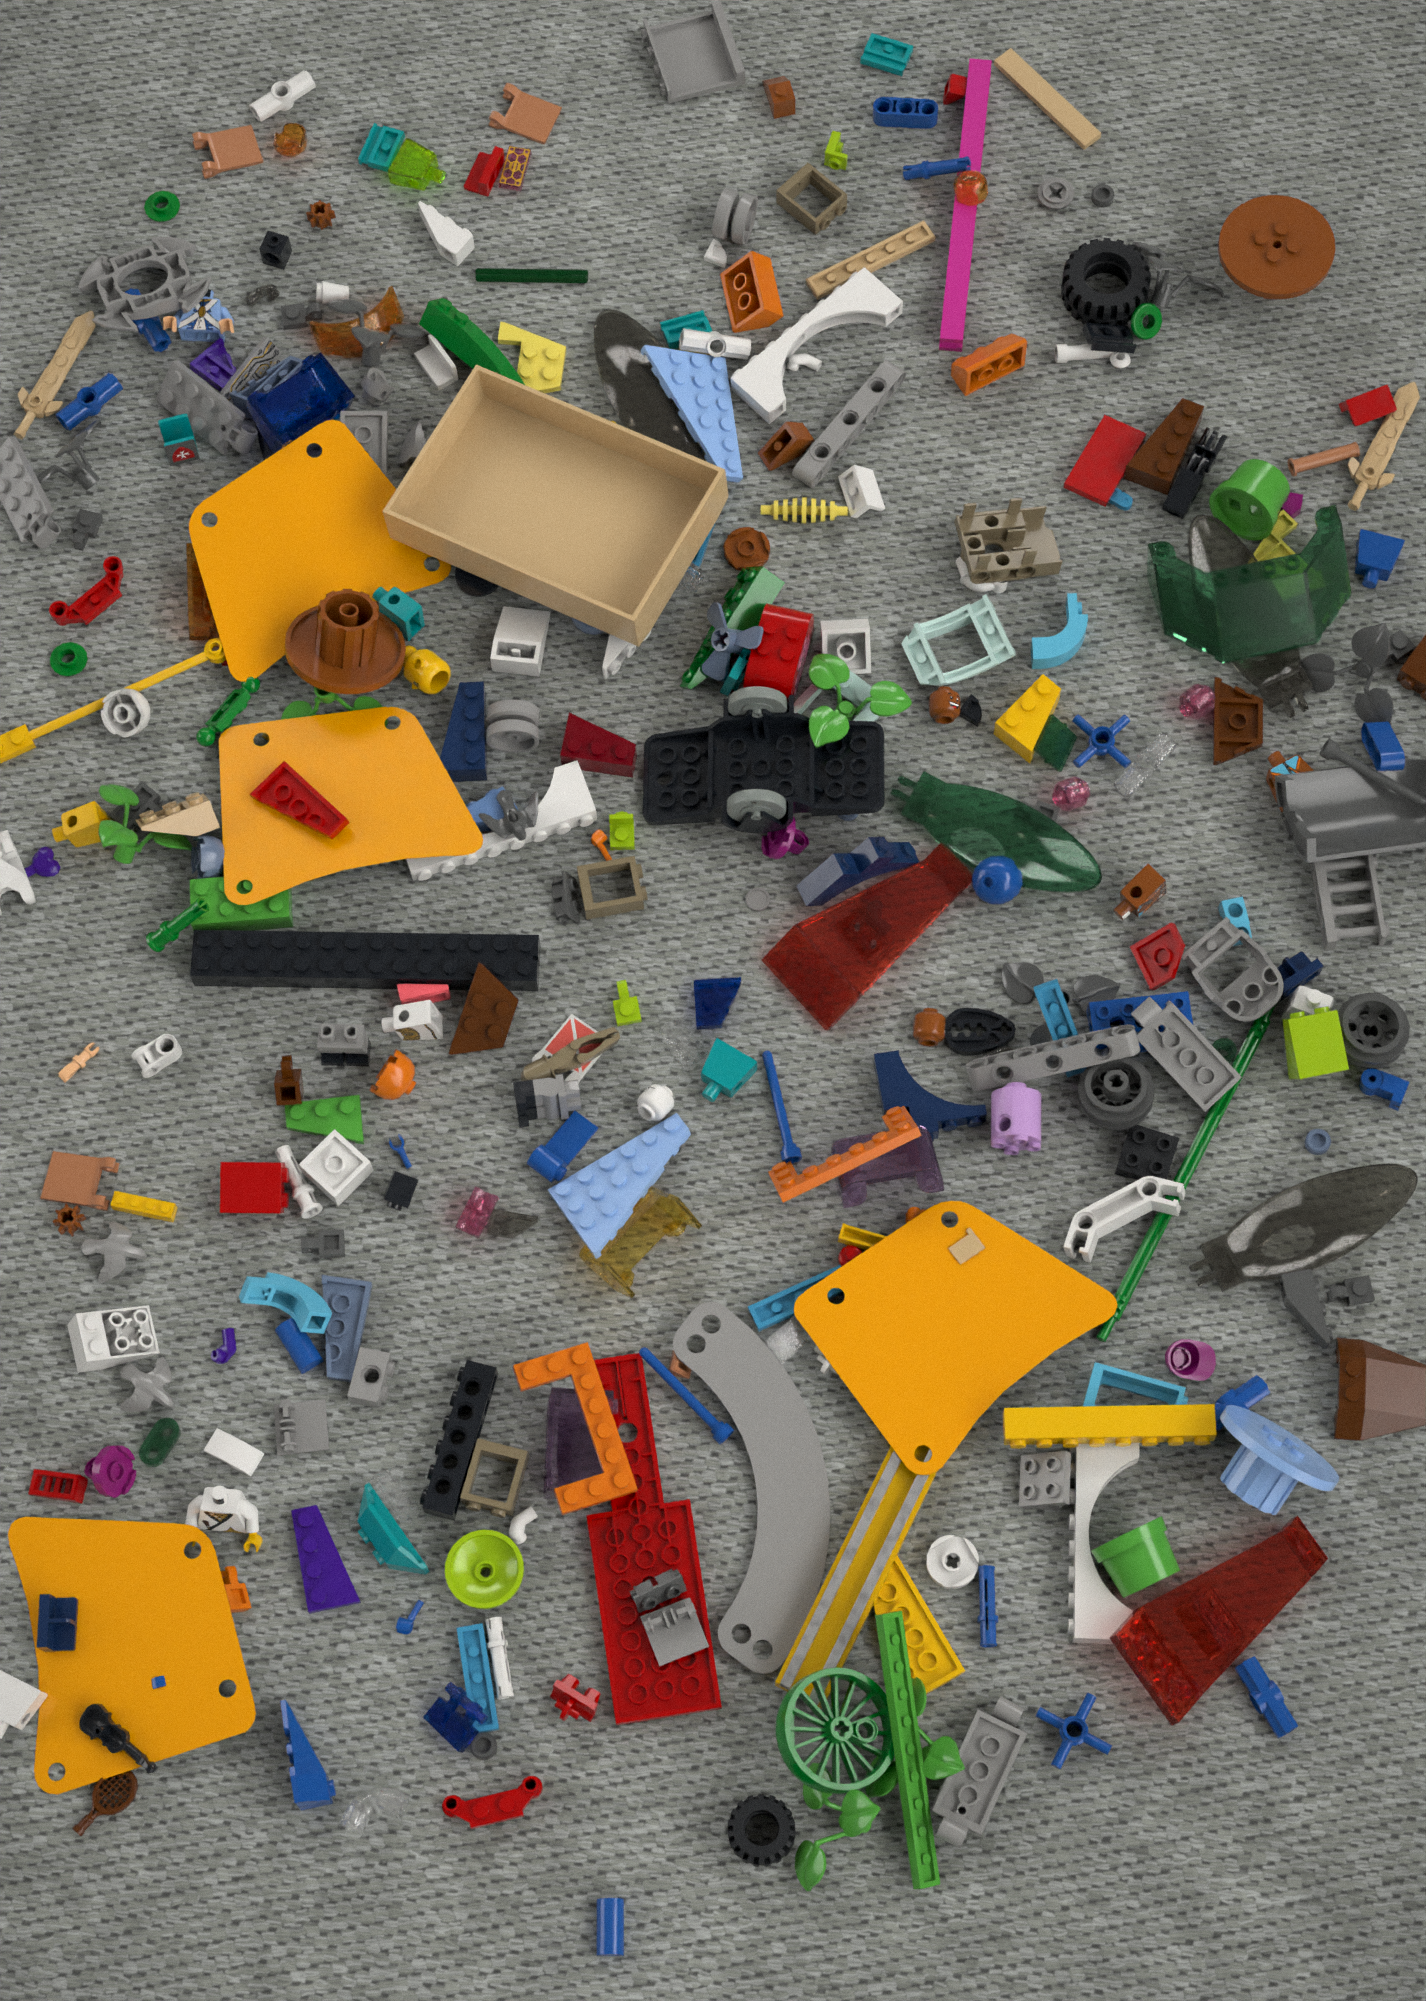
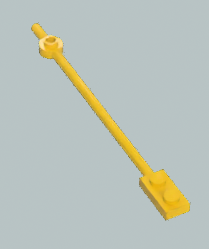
(21, 739)

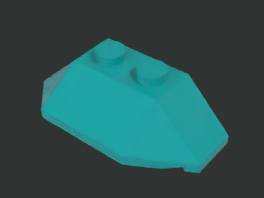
(386, 1535)

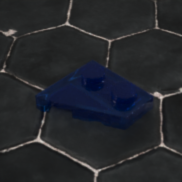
(714, 1000)

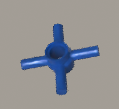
(1101, 733)
(1078, 1720)

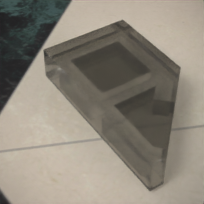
(509, 1224)

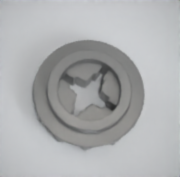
(1055, 185)

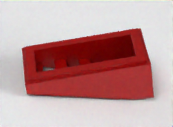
(73, 1491)

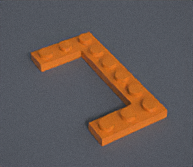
(901, 1130)
(580, 1366)

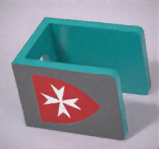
(178, 439)

